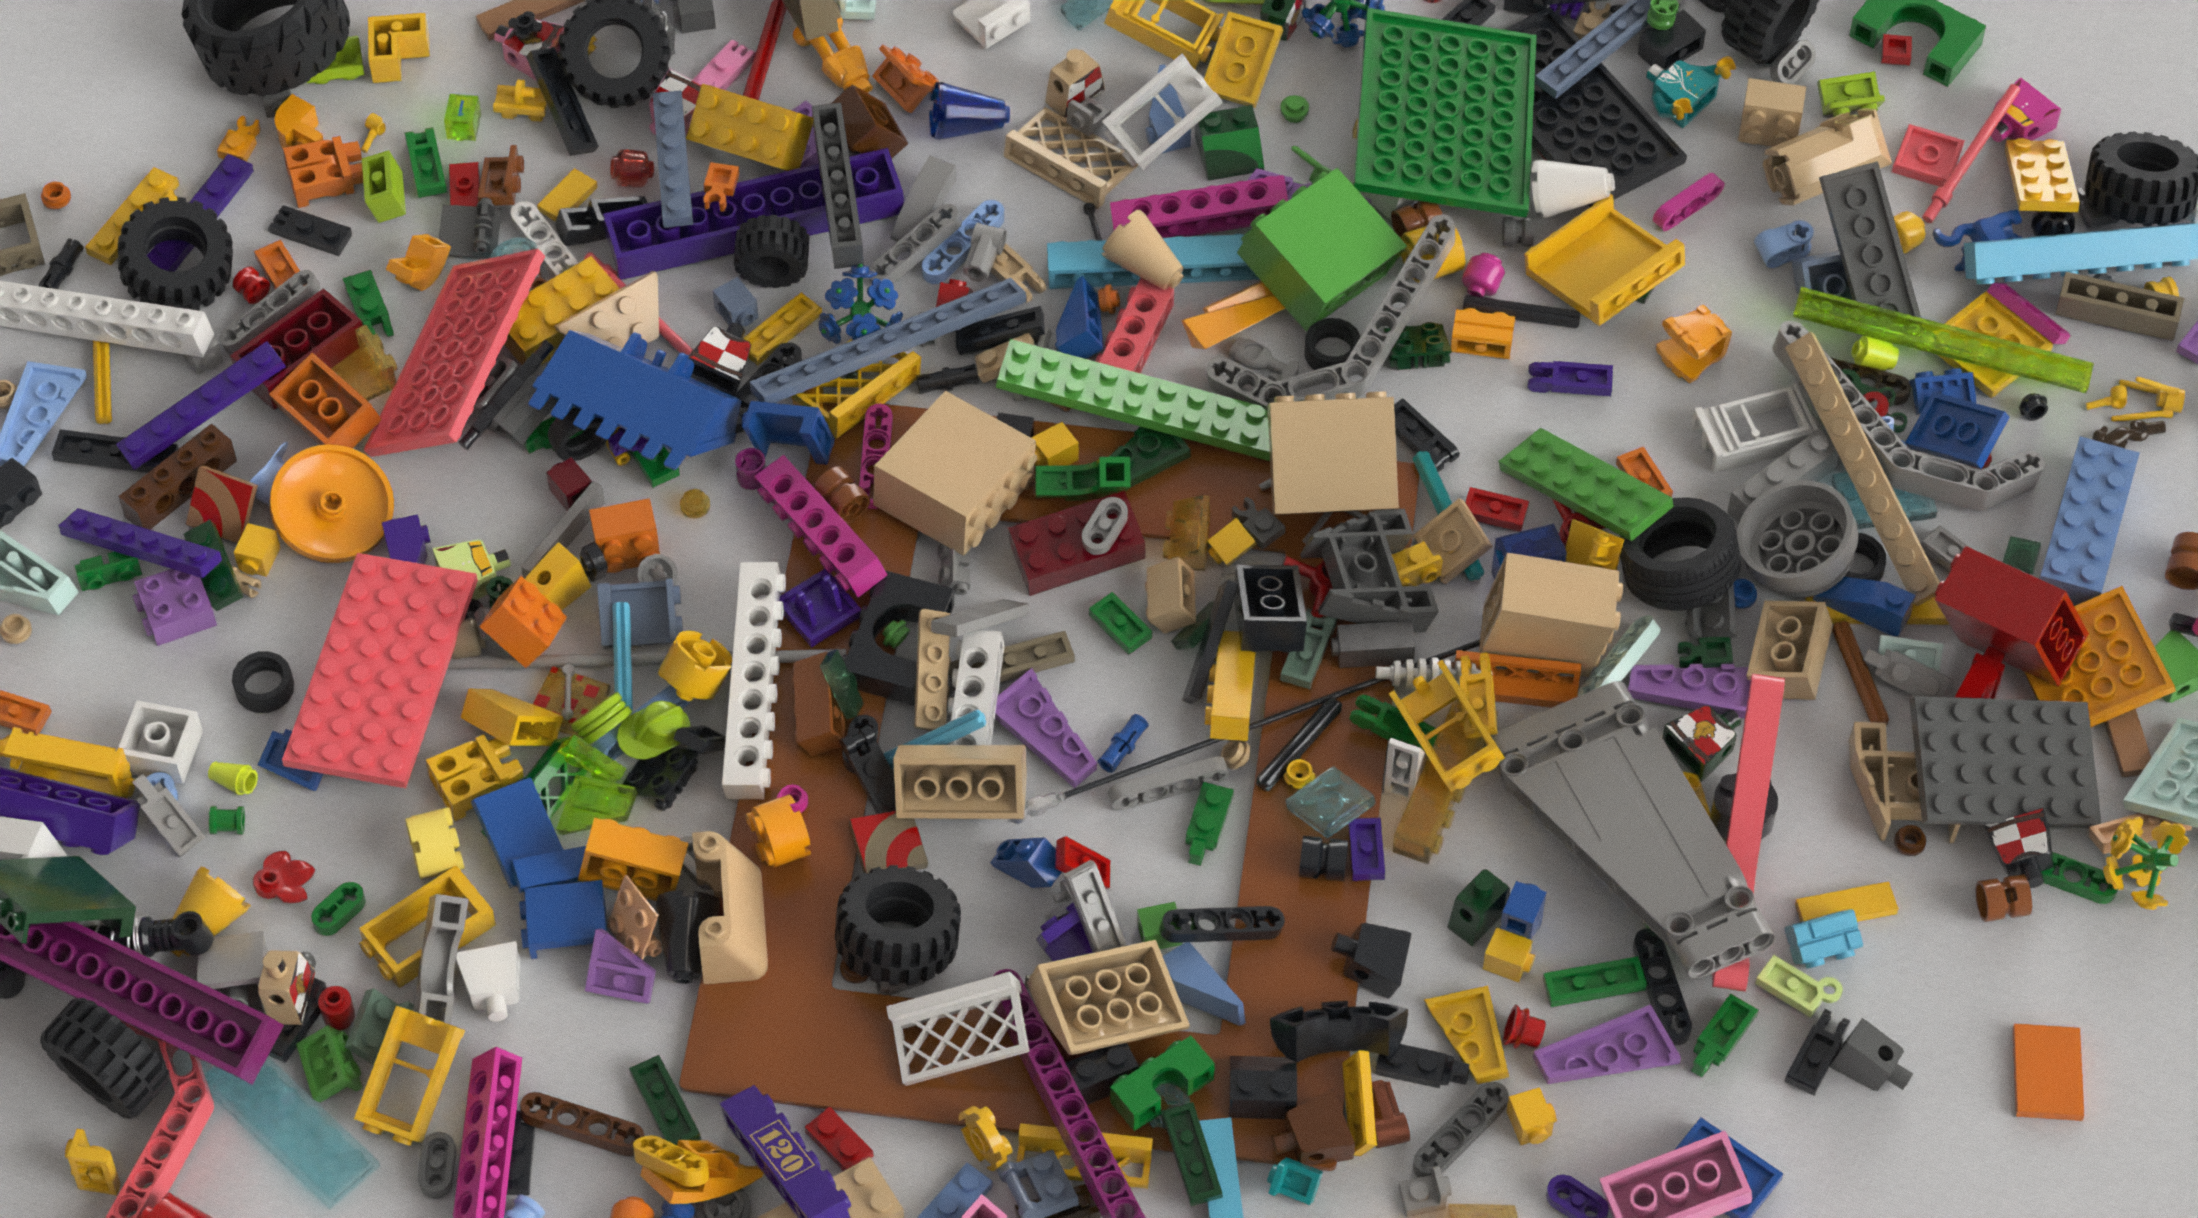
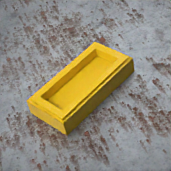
(567, 194)

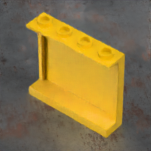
(1602, 262)

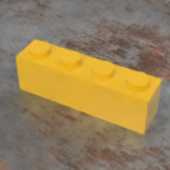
(1231, 690)

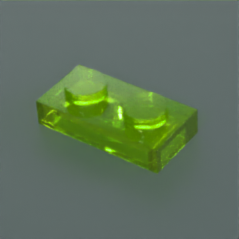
(583, 755)

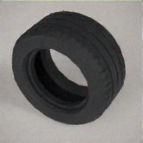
(1689, 581)

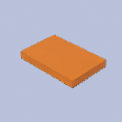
(2048, 1072)

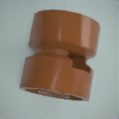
(1409, 218)
(842, 493)
(2183, 564)
(2001, 898)

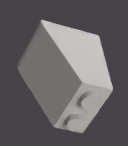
(235, 967)

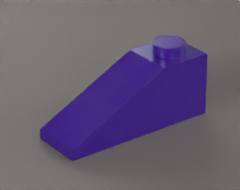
(406, 539)

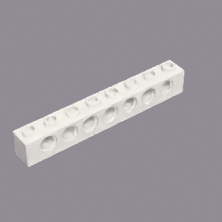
(104, 319)
(740, 780)

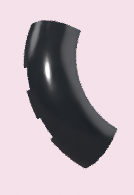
(1339, 1029)

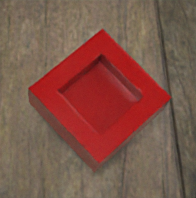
(1896, 49)

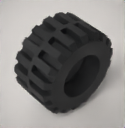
(771, 251)

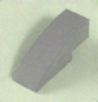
(925, 195)

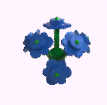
(842, 295)

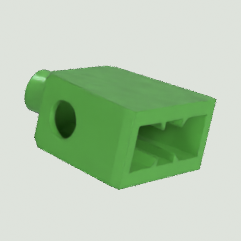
(2181, 663)

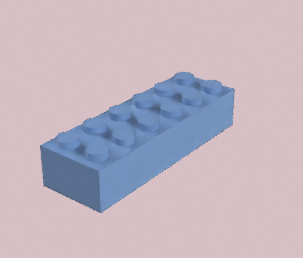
(2089, 519)

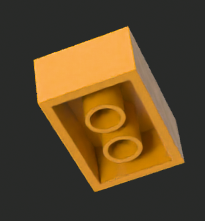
(647, 858)

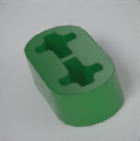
(338, 908)

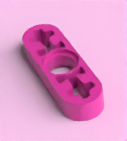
(1688, 201)

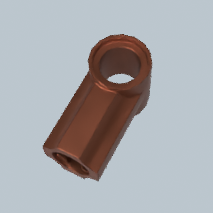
(1389, 1123)

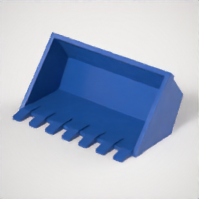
(637, 396)

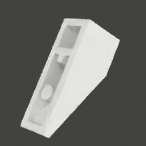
(1403, 768)

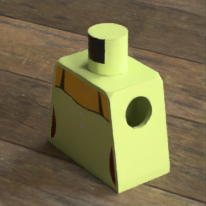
(472, 558)

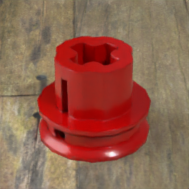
(1523, 1029)

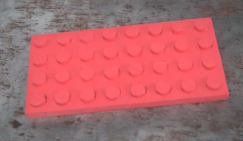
(454, 353)
(380, 670)

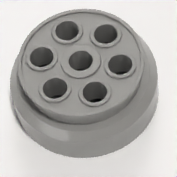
(1793, 519)

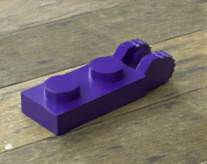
(1571, 378)

